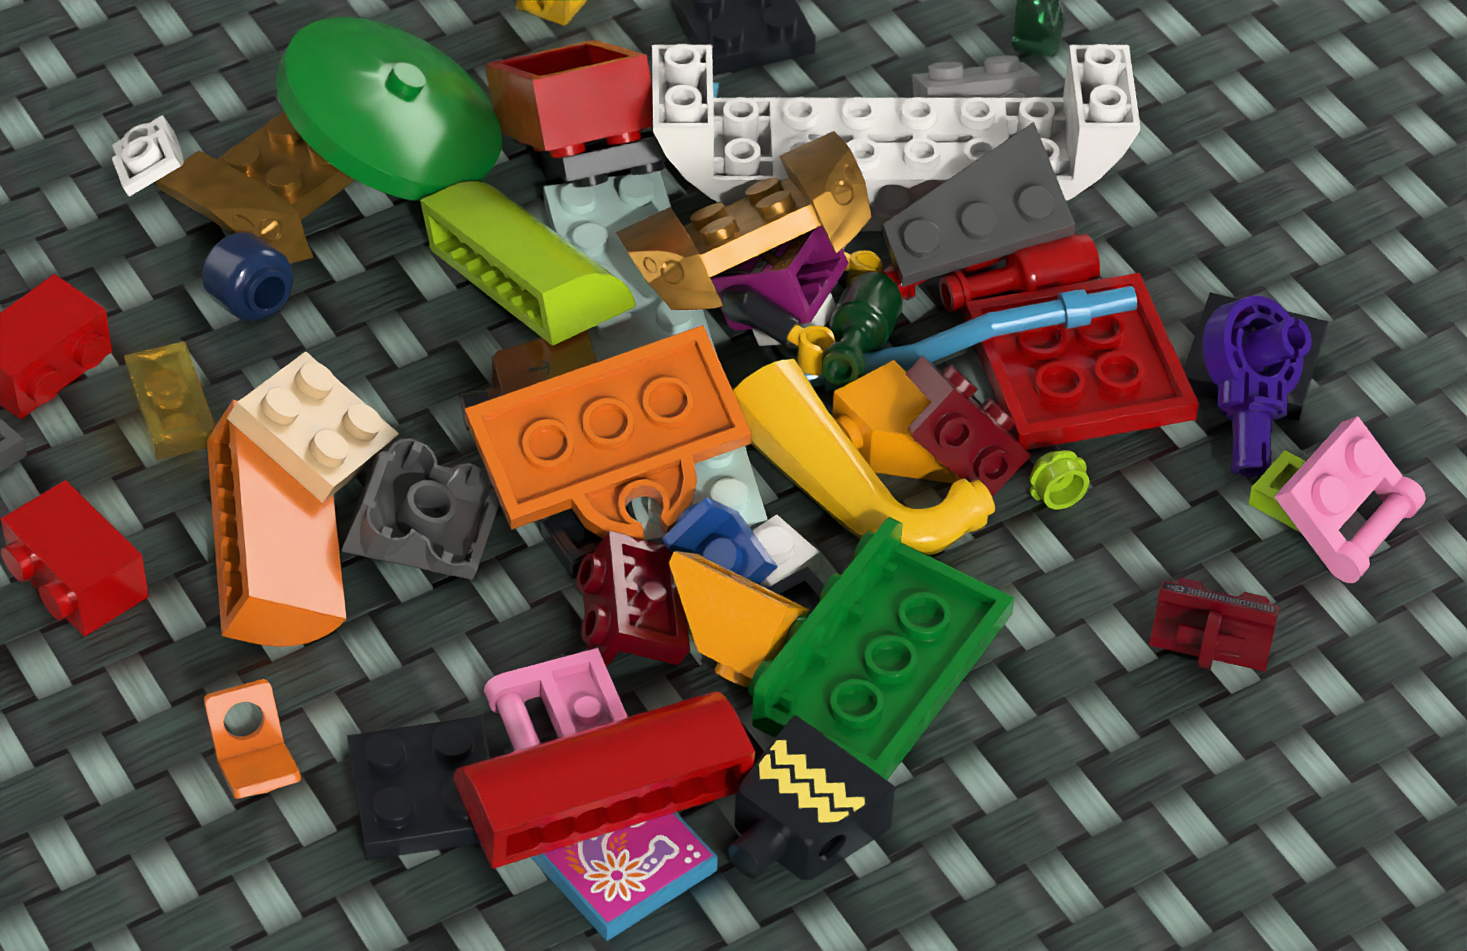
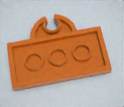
(611, 435)

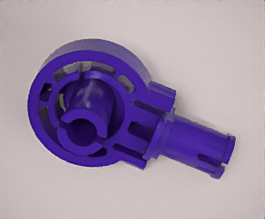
(1237, 365)

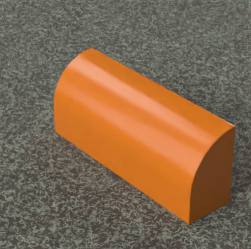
(271, 547)

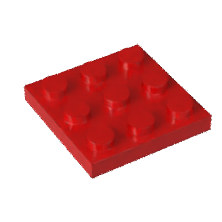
(1088, 377)

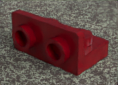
(632, 601)

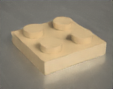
(313, 426)

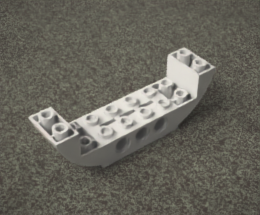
(898, 142)

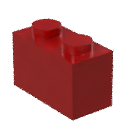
(48, 344)
(73, 558)

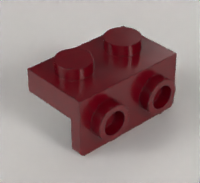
(960, 432)

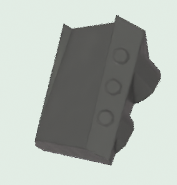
(423, 512)

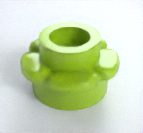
(1059, 479)

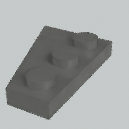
(981, 213)

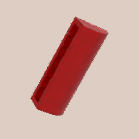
(605, 778)

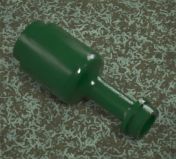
(860, 325)

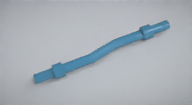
(1070, 310)

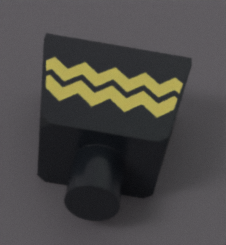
(807, 805)

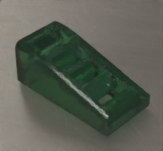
(1038, 27)

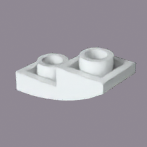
(146, 155)

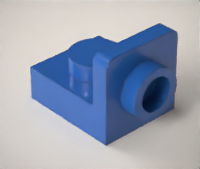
(721, 537)

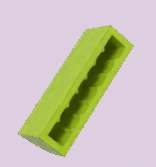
(521, 262)

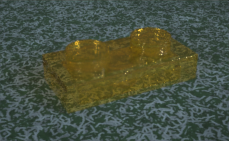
(170, 399)

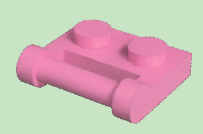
(1335, 485)
(573, 689)

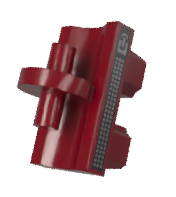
(1214, 625)

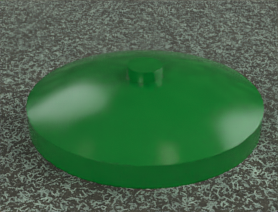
(387, 107)

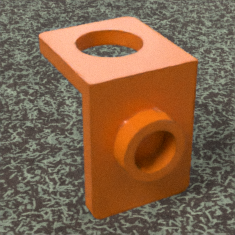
(252, 761)

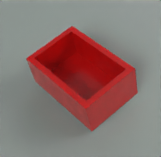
(572, 96)

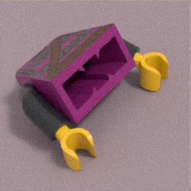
(788, 289)

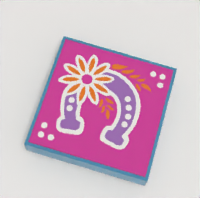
(629, 871)

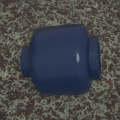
(247, 276)

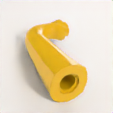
(817, 456)

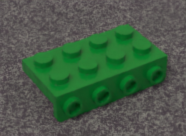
(879, 650)

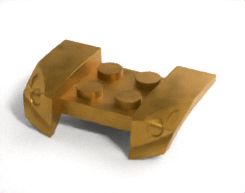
(260, 186)
(820, 190)

